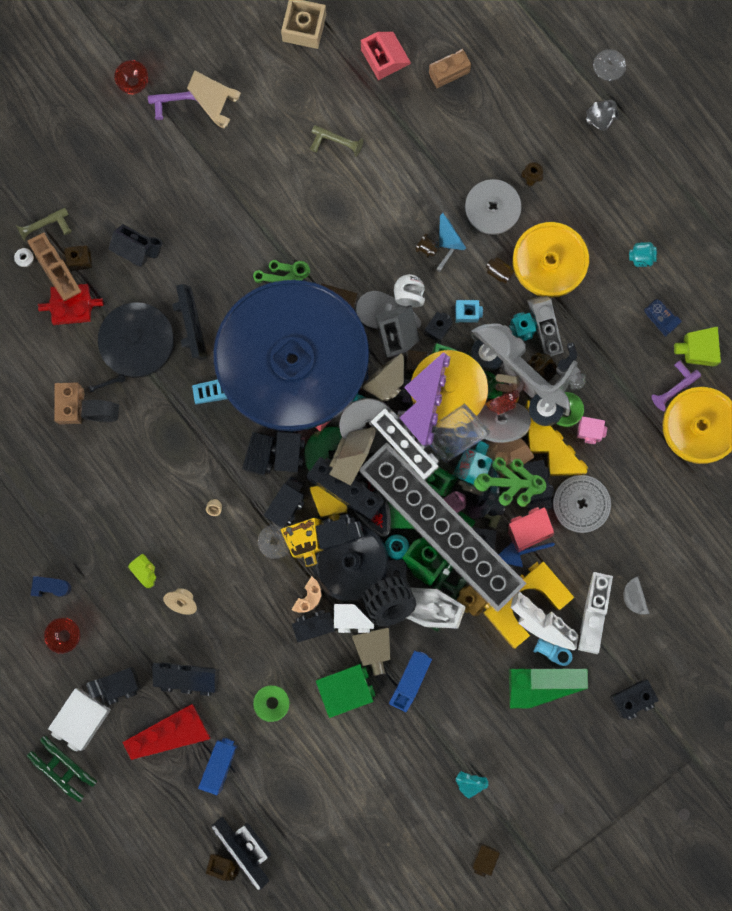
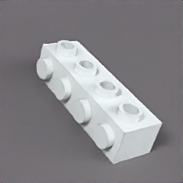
(401, 440)

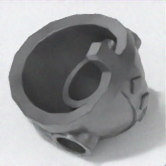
(602, 114)

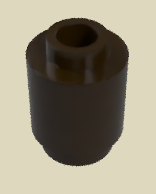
(499, 270)

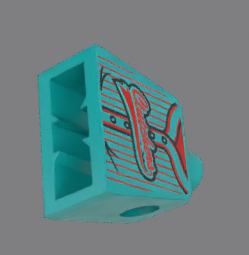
(473, 463)

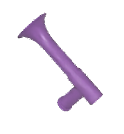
(161, 98)
(661, 400)

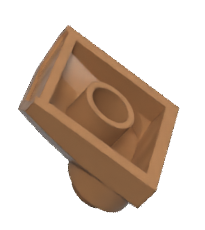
(509, 451)

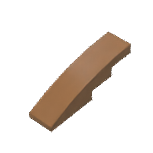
(54, 267)

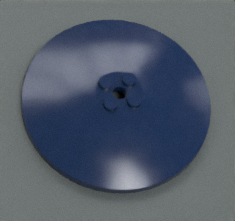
(283, 322)

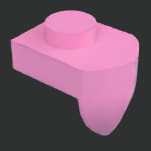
(456, 501)

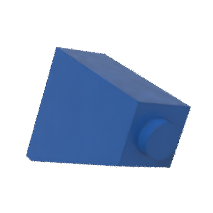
(410, 681)
(218, 766)

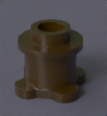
(530, 177)
(427, 246)

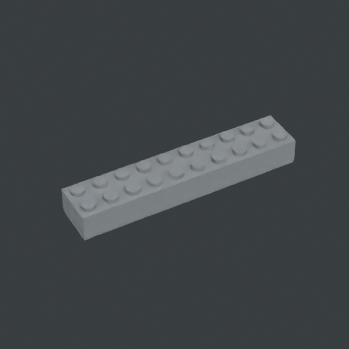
(442, 527)

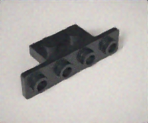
(246, 850)

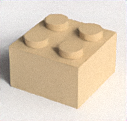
(303, 23)

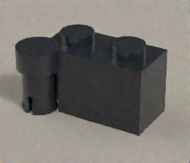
(544, 499)

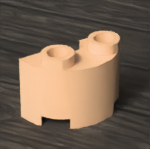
(312, 599)

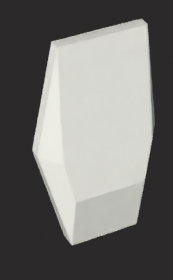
(436, 609)

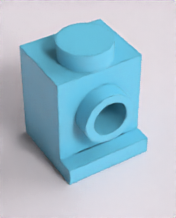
(464, 305)

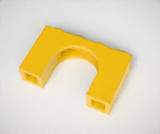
(539, 579)

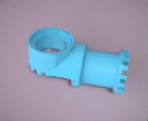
(552, 651)

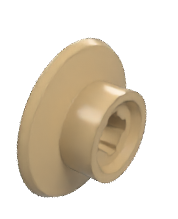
(180, 601)

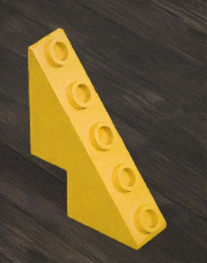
(560, 457)

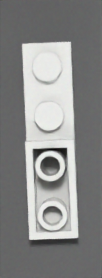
(595, 612)
(546, 627)

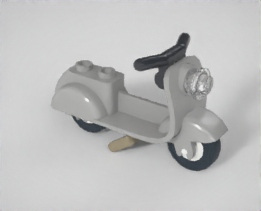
(497, 347)

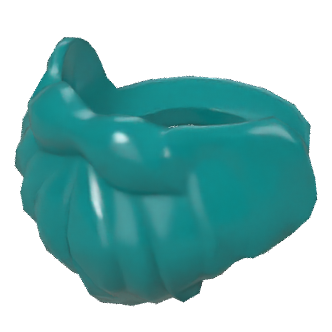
(471, 785)

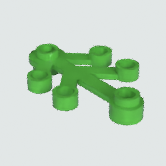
(284, 267)
(534, 483)

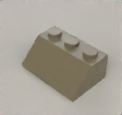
(385, 381)
(351, 454)

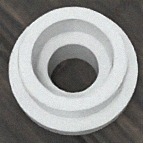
(26, 262)

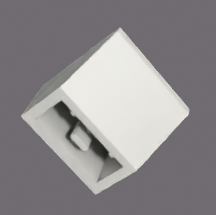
(350, 617)

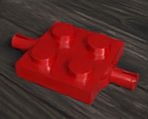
(72, 310)

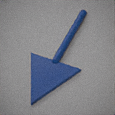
(512, 556)

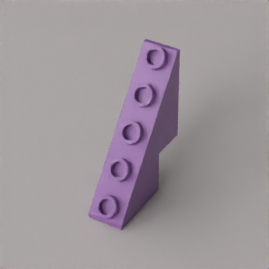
(426, 391)

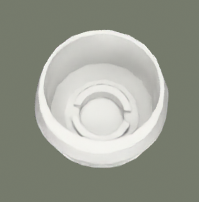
(409, 291)

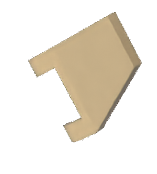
(212, 96)

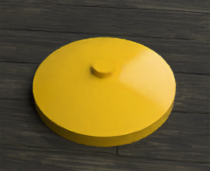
(550, 259)
(463, 383)
(699, 425)

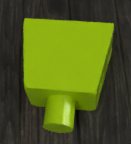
(700, 347)

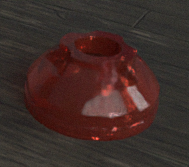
(131, 69)
(504, 402)
(53, 631)

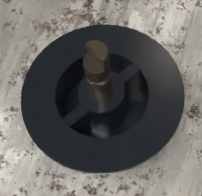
(484, 502)

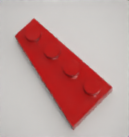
(171, 733)

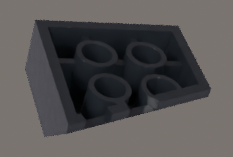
(186, 678)

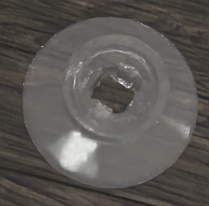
(607, 71)
(268, 549)

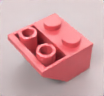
(384, 53)
(530, 529)

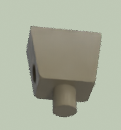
(373, 649)

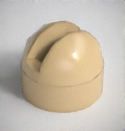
(214, 507)

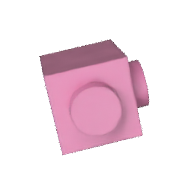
(591, 430)

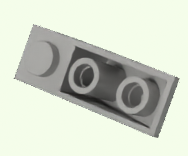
(547, 331)

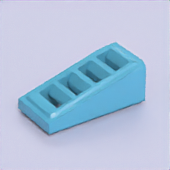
(205, 399)

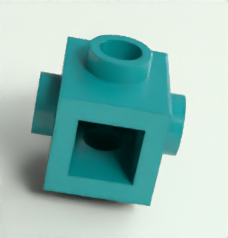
(523, 333)

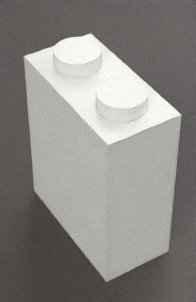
(79, 720)

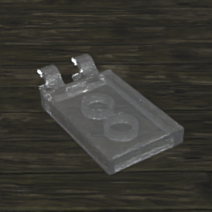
(457, 433)

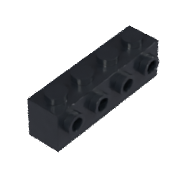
(354, 496)

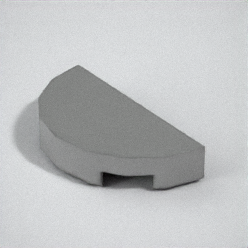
(634, 597)

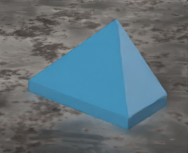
(448, 236)

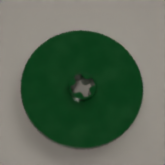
(320, 444)

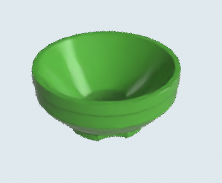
(576, 409)
(264, 711)

